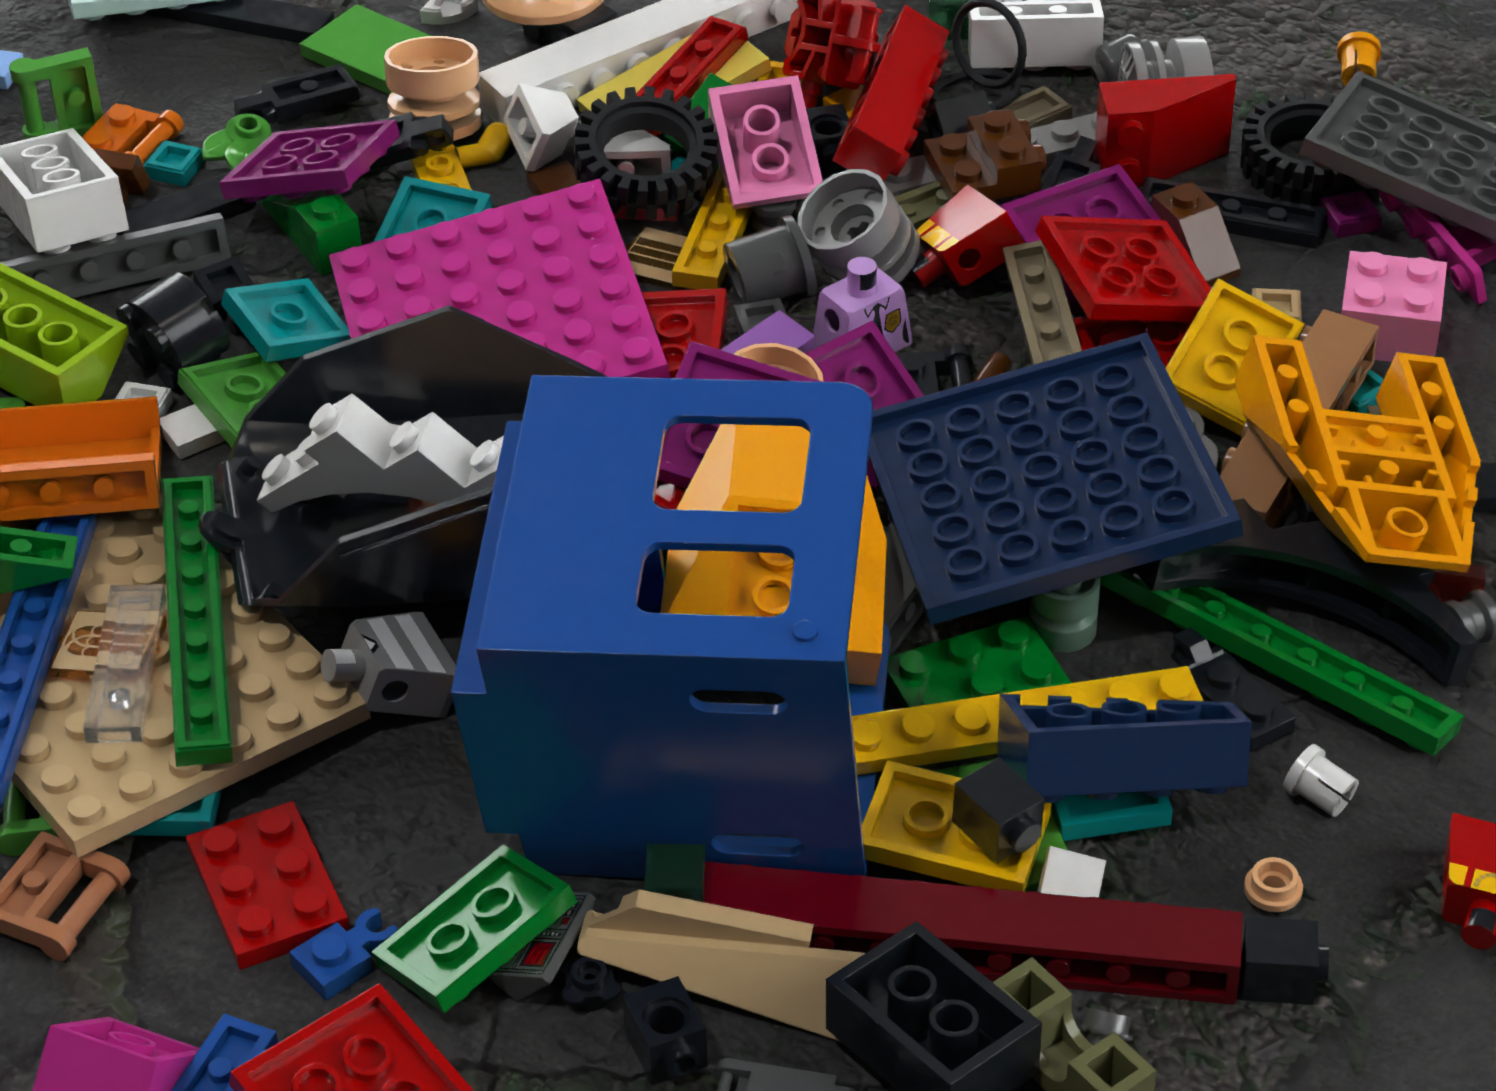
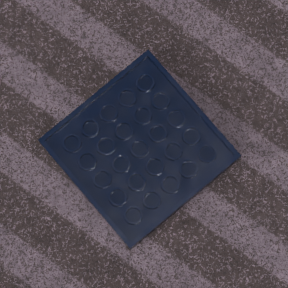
(1046, 478)

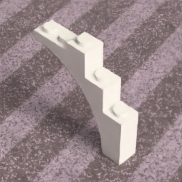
(363, 453)

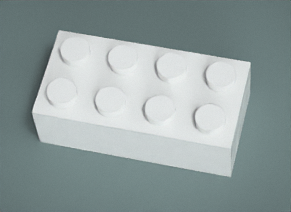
(60, 192)

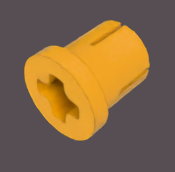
(1368, 55)

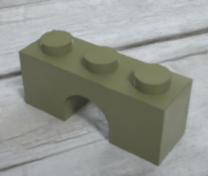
(1065, 1054)

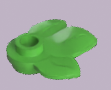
(237, 141)

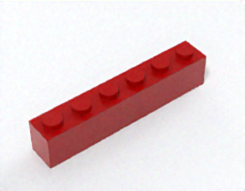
(895, 96)

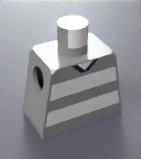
(394, 665)

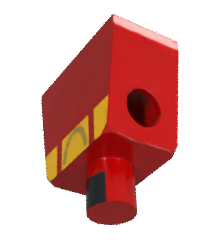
(964, 239)
(1471, 880)

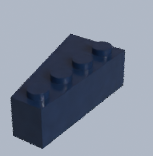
(1124, 746)

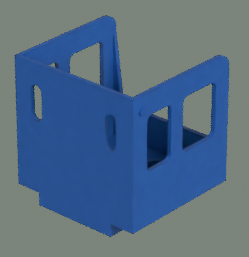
(585, 691)

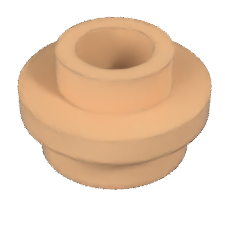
(1273, 885)

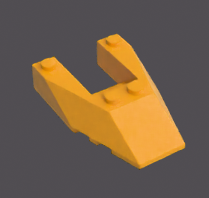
(1381, 483)

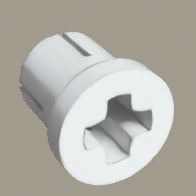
(1312, 774)

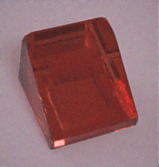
(1454, 584)

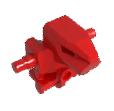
(831, 44)

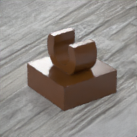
(129, 170)

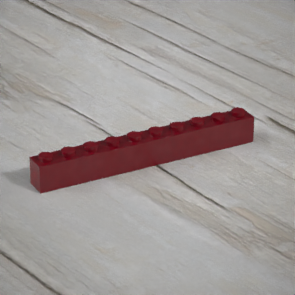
(1076, 939)

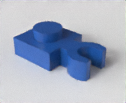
(339, 956)

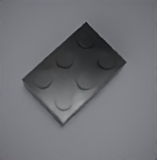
(931, 1018)

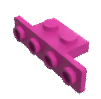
(1458, 246)

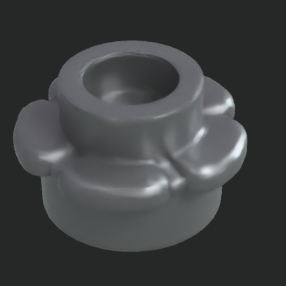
(1100, 1024)

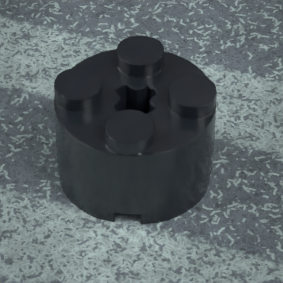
(172, 327)

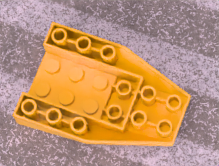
(765, 472)

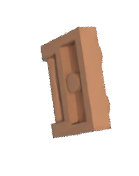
(41, 883)

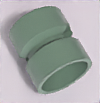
(1067, 615)

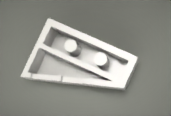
(1053, 30)

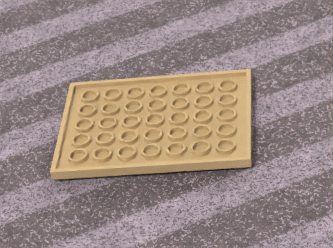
(115, 788)

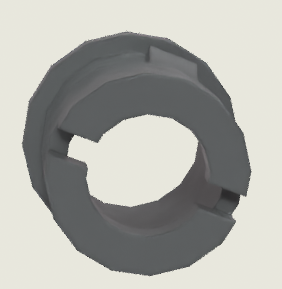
(771, 264)

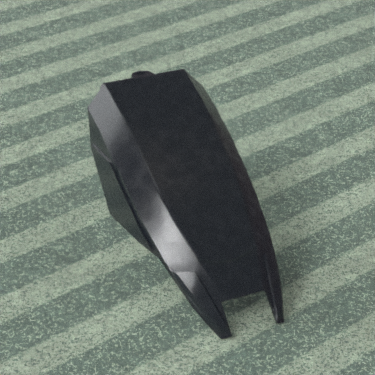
(369, 544)

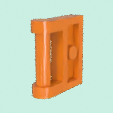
(133, 130)

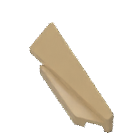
(719, 954)

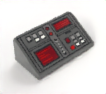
(541, 958)

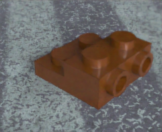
(990, 157)

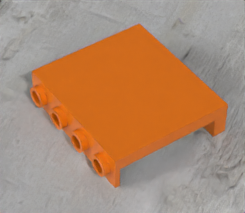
(80, 458)

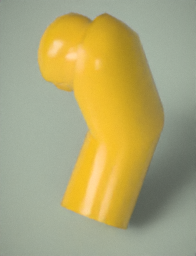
(489, 148)

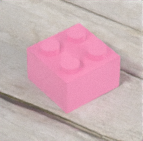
(1399, 297)

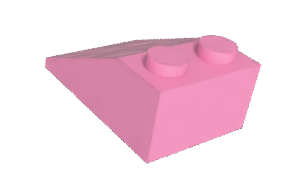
(764, 141)

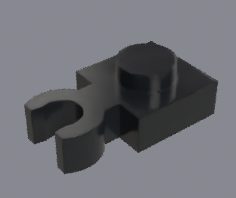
(217, 278)

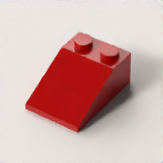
(1163, 124)

